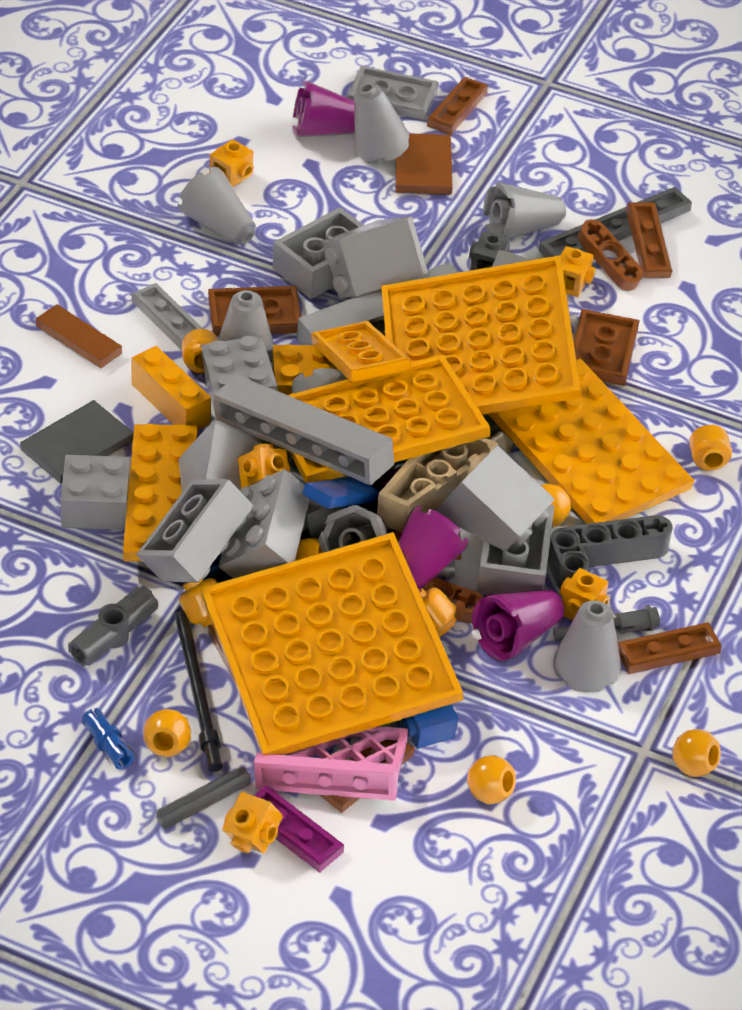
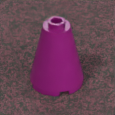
(322, 112)
(429, 544)
(515, 620)

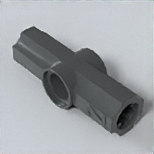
(113, 626)

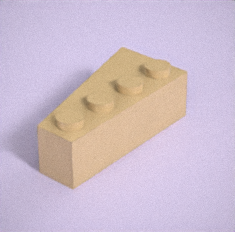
(428, 481)

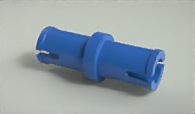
(108, 738)

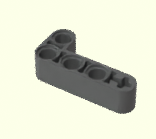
(607, 544)

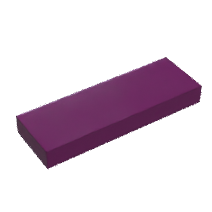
(302, 834)

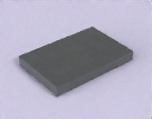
(83, 432)

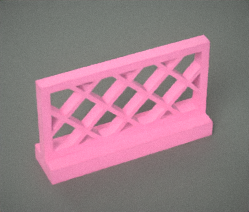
(334, 774)

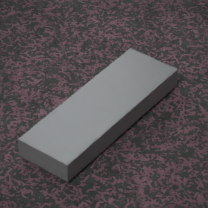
(164, 313)

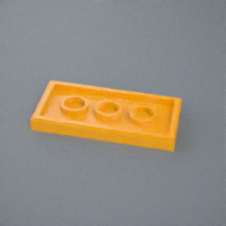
(360, 351)

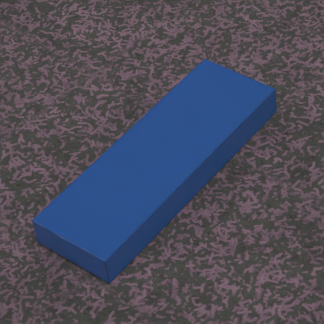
(340, 492)

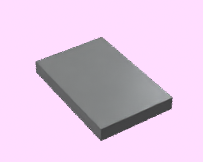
(407, 94)

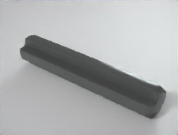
(203, 797)

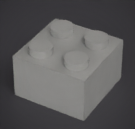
(95, 492)

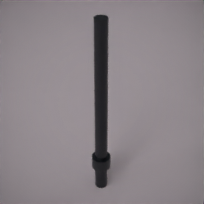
(209, 737)

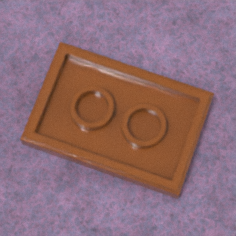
(425, 165)
(279, 302)
(606, 344)

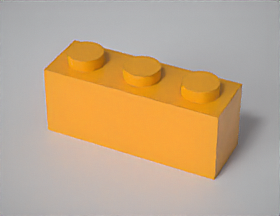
(170, 389)

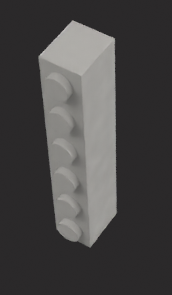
(355, 310)
(304, 429)

